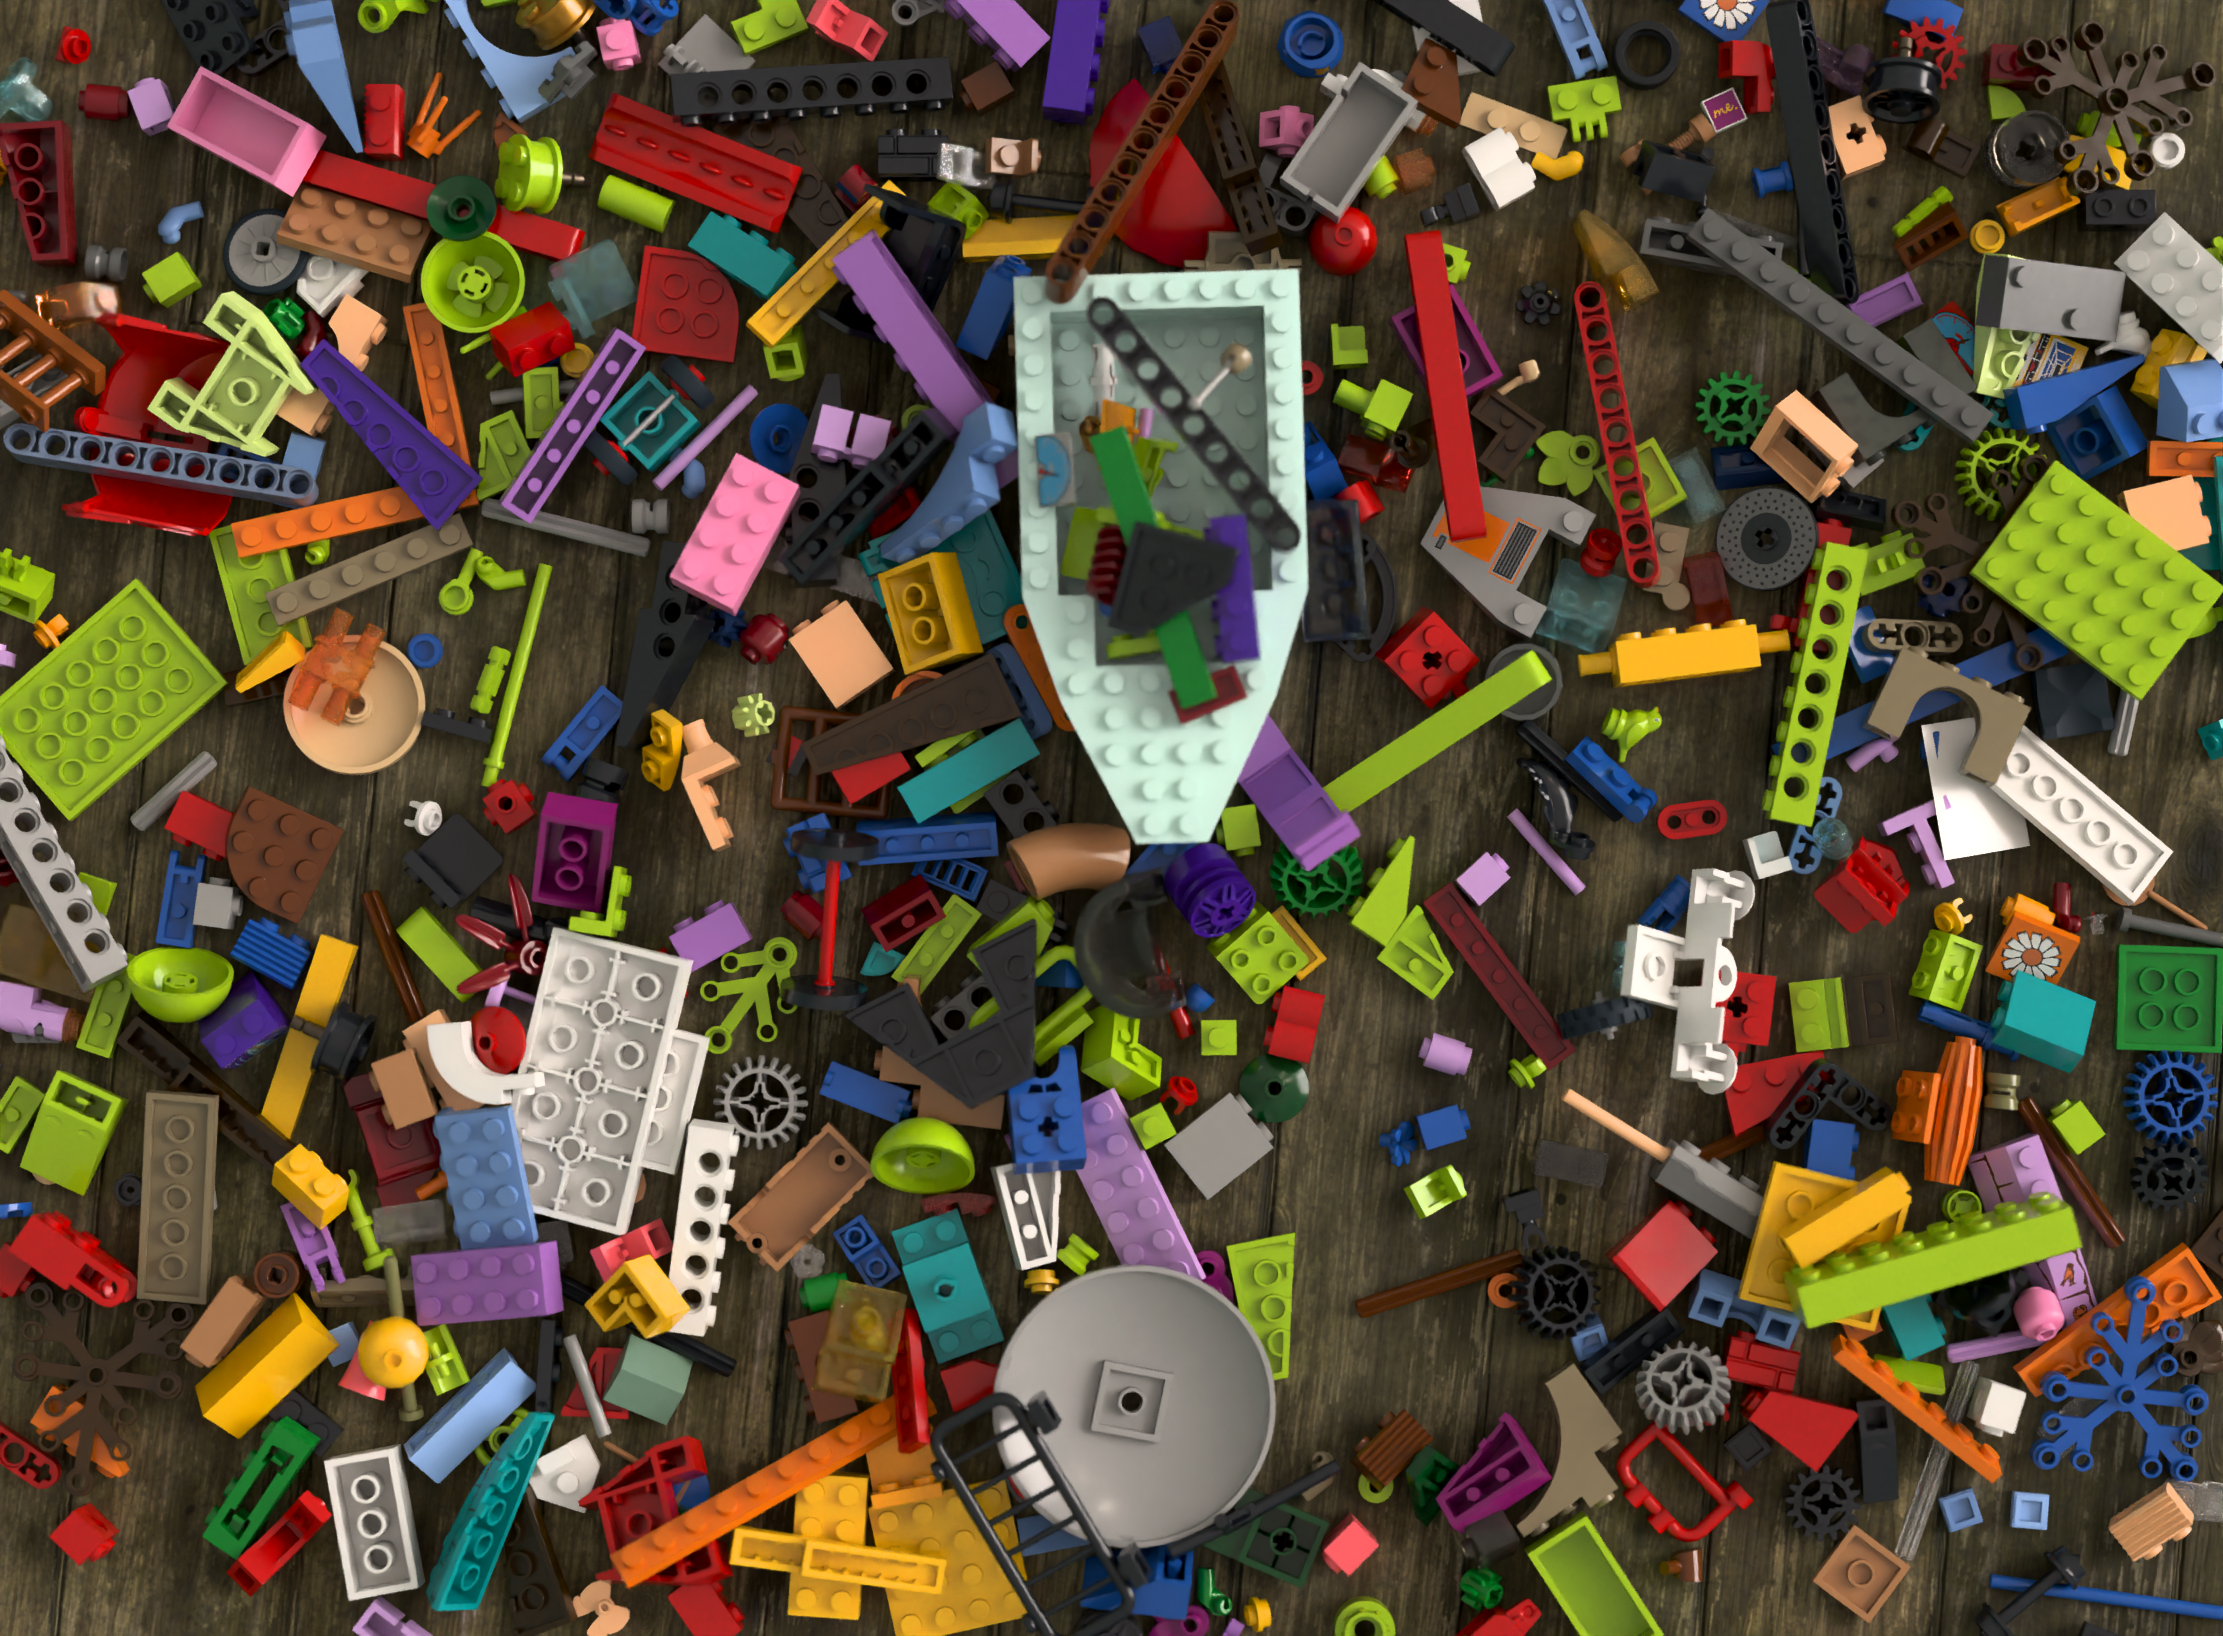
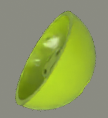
(469, 265)
(179, 982)
(923, 1157)

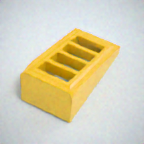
(274, 659)

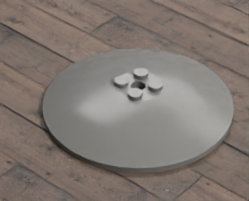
(1200, 1415)

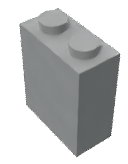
(1220, 1144)

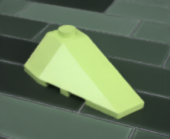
(1998, 352)

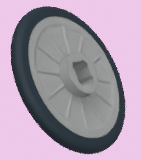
(245, 258)

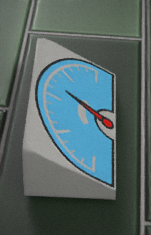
(1055, 470)

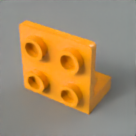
(901, 1477)

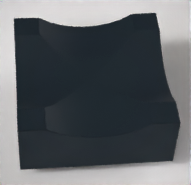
(2070, 701)

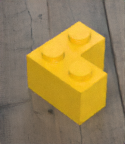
(640, 1295)

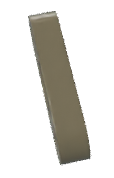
(1925, 630)

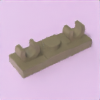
(360, 1291)

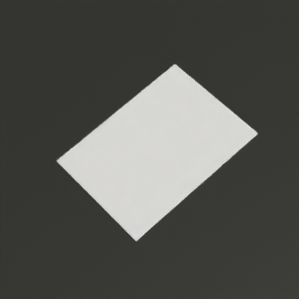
(1979, 816)

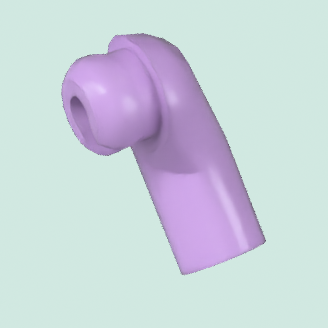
(1869, 750)

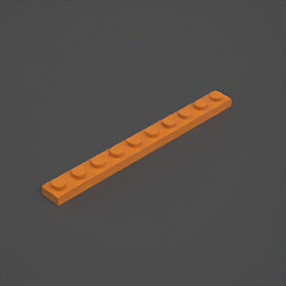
(758, 1492)

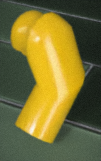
(1559, 168)

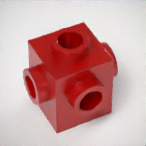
(521, 810)

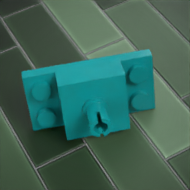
(947, 1286)

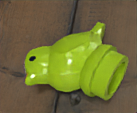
(1630, 727)

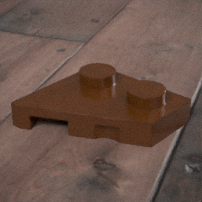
(1435, 83)

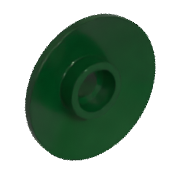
(456, 195)
(1255, 1083)

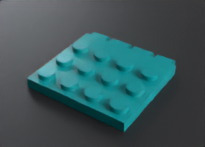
(985, 567)

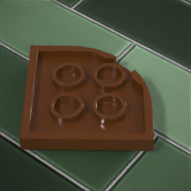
(278, 852)

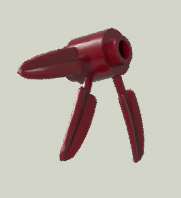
(521, 955)

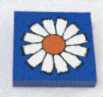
(1723, 18)

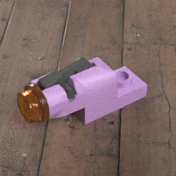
(35, 1020)

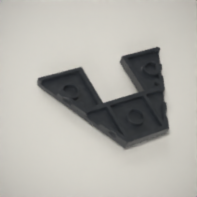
(990, 1055)

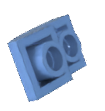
(304, 453)

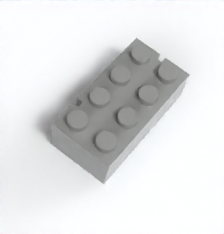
(1348, 142)

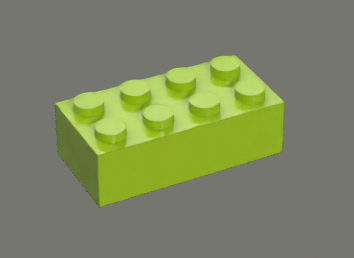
(1590, 1582)

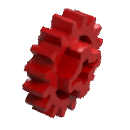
(1943, 45)

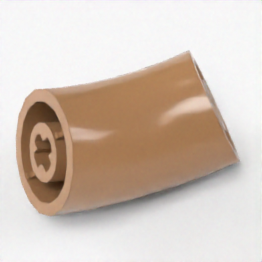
(1070, 857)

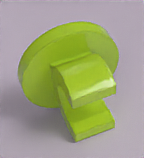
(1526, 1070)

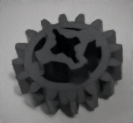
(2162, 1187)
(1821, 1518)

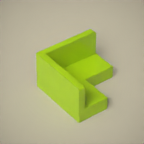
(1115, 1056)

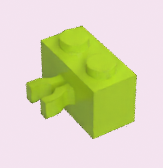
(1888, 563)
(24, 587)

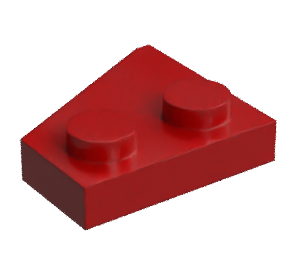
(601, 1369)

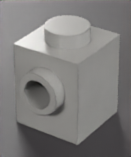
(217, 904)

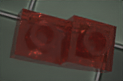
(1374, 462)
(969, 1201)

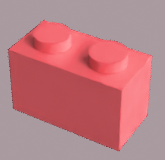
(1348, 1545)

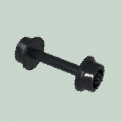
(1005, 200)
(2065, 1567)

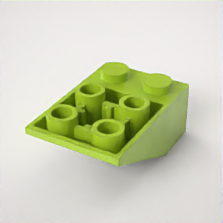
(1386, 903)
(72, 1131)

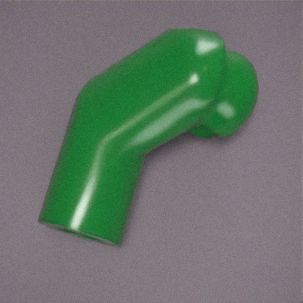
(1209, 1595)

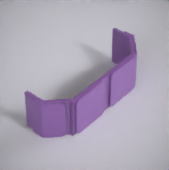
(1293, 800)

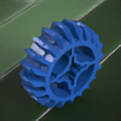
(2173, 1112)

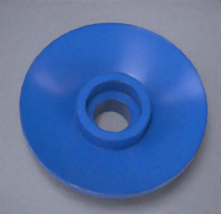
(790, 427)

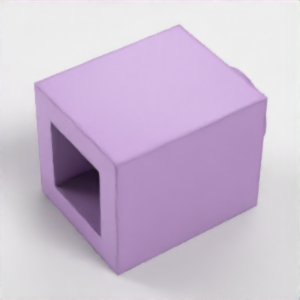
(152, 105)
(1483, 877)

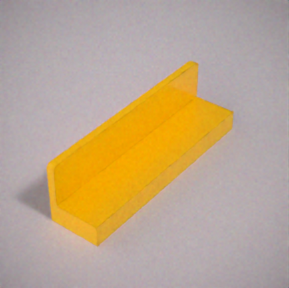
(1023, 238)

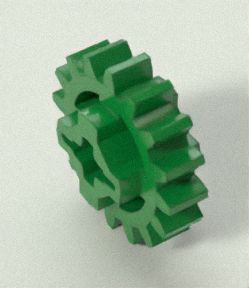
(1742, 419)

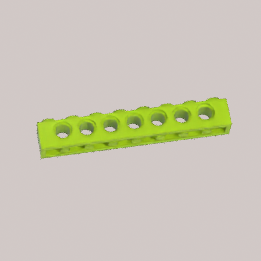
(1850, 565)

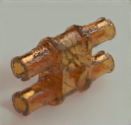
(345, 684)

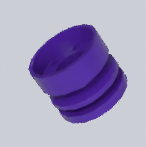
(1209, 890)

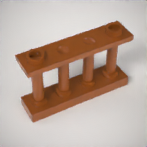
(57, 352)

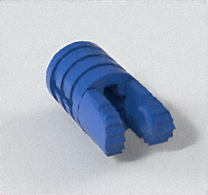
(1672, 900)

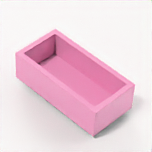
(246, 131)
(735, 534)

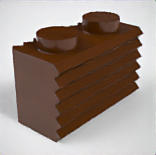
(1390, 1449)

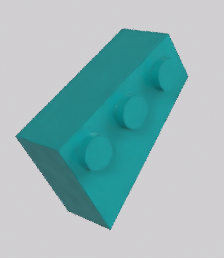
(743, 255)

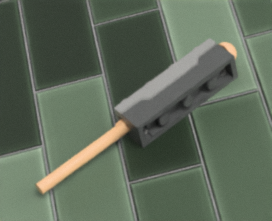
(1687, 1173)

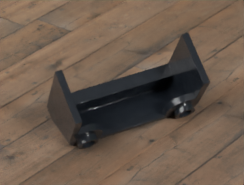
(922, 245)

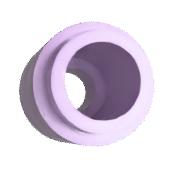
(1445, 1054)

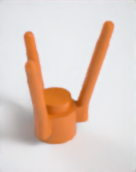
(423, 136)

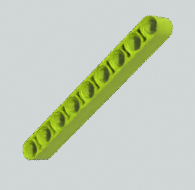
(1438, 732)

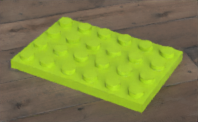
(2097, 580)
(105, 699)

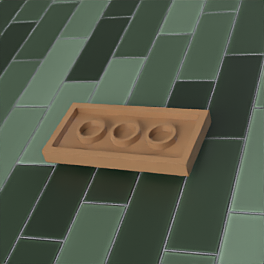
(355, 233)

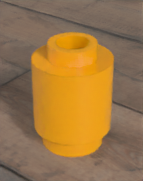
(2025, 906)

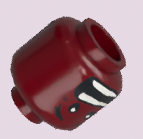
(763, 639)

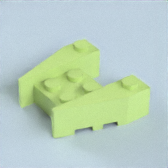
(243, 387)

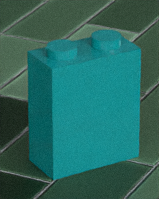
(2042, 1021)

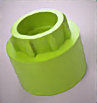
(1360, 1609)

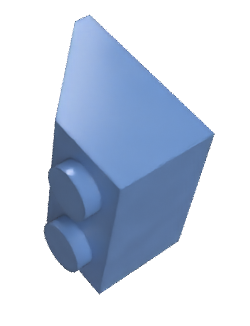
(2190, 401)

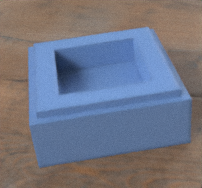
(1960, 1509)

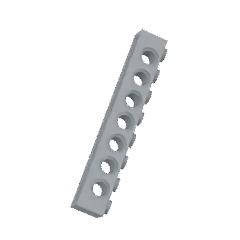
(35, 877)

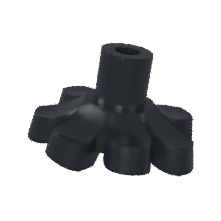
(1533, 309)

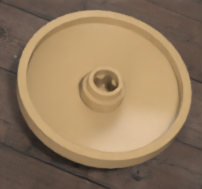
(376, 726)

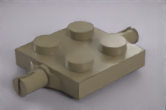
(1228, 253)

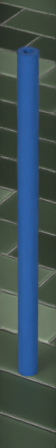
(2112, 1597)

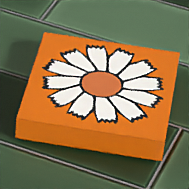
(2033, 949)

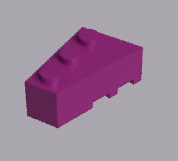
(1495, 1477)

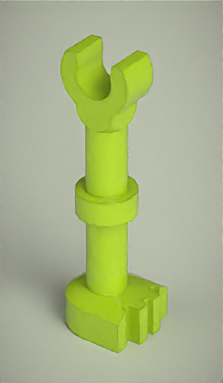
(362, 1224)

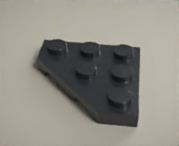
(1167, 576)

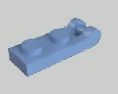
(1574, 33)

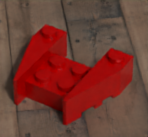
(644, 1500)

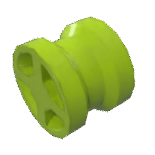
(1077, 1254)

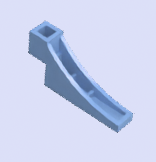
(964, 487)

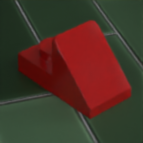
(895, 515)

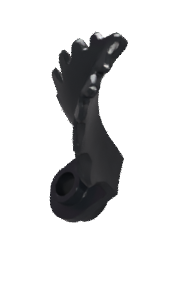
(1559, 810)

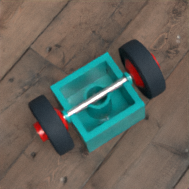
(650, 421)

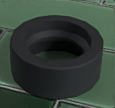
(1651, 29)

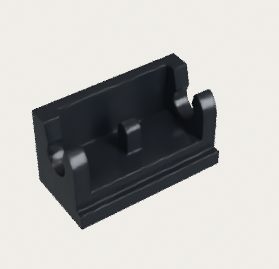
(1673, 171)

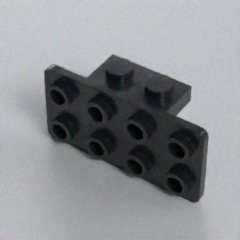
(214, 30)

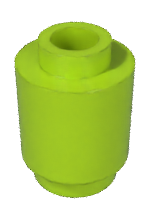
(1382, 180)

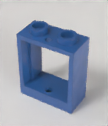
(992, 307)

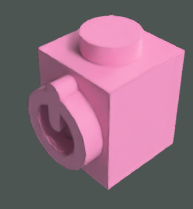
(618, 44)

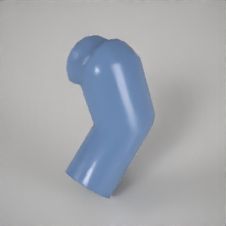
(175, 217)

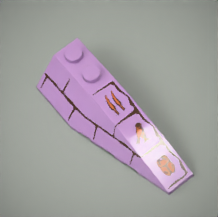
(2012, 1174)

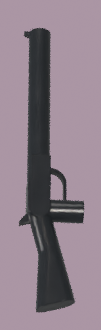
(1228, 1524)

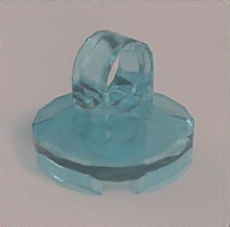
(21, 96)

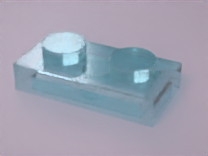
(1698, 485)

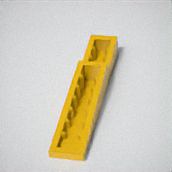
(317, 1004)
(836, 1560)

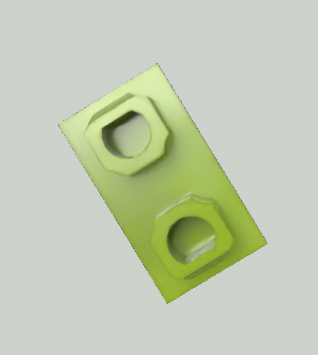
(444, 1362)

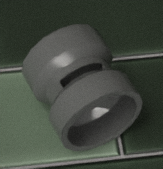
(104, 263)

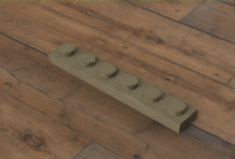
(368, 570)

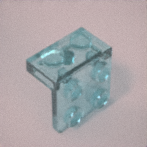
(592, 285)

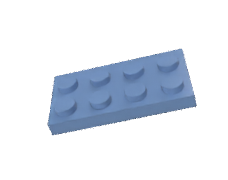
(485, 1177)

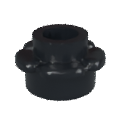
(121, 1189)

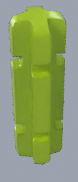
(1937, 198)
(490, 680)

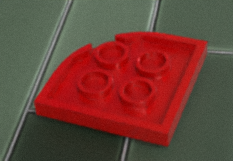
(685, 307)

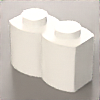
(1499, 168)

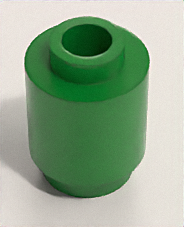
(820, 1291)

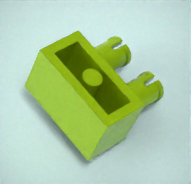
(1377, 409)

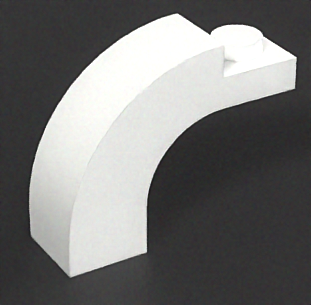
(460, 1067)

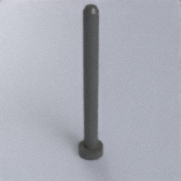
(2127, 920)

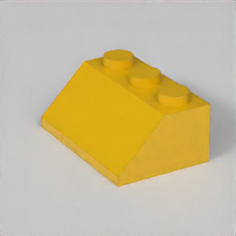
(930, 612)

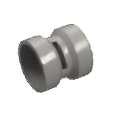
(650, 516)

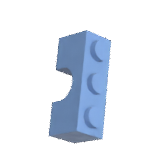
(1716, 1299)

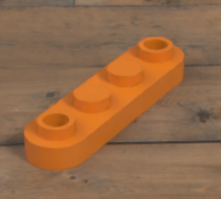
(1032, 657)

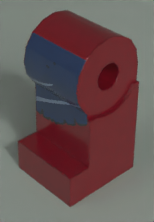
(851, 188)

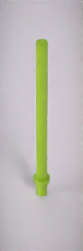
(494, 760)

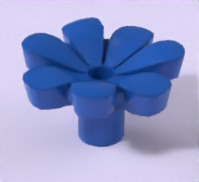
(1400, 1143)

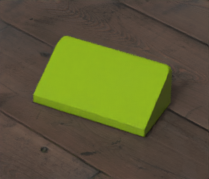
(1922, 1375)

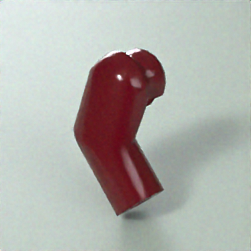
(315, 334)
(2062, 907)

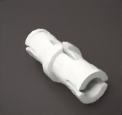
(1102, 377)

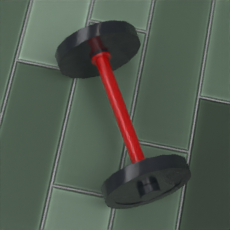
(825, 990)

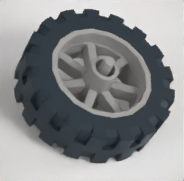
(1602, 1016)

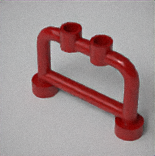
(1660, 1517)

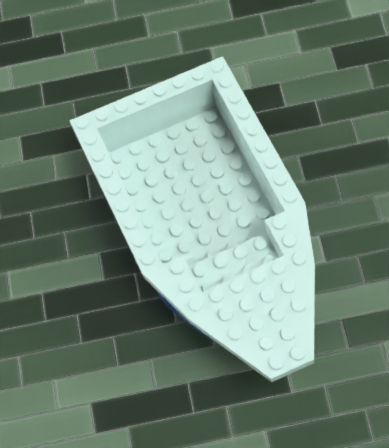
(1162, 773)

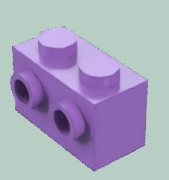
(710, 936)

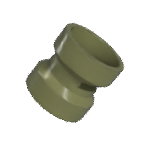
(2004, 1083)

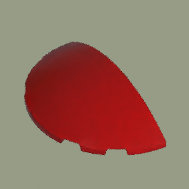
(1176, 201)

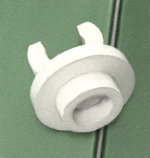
(427, 818)

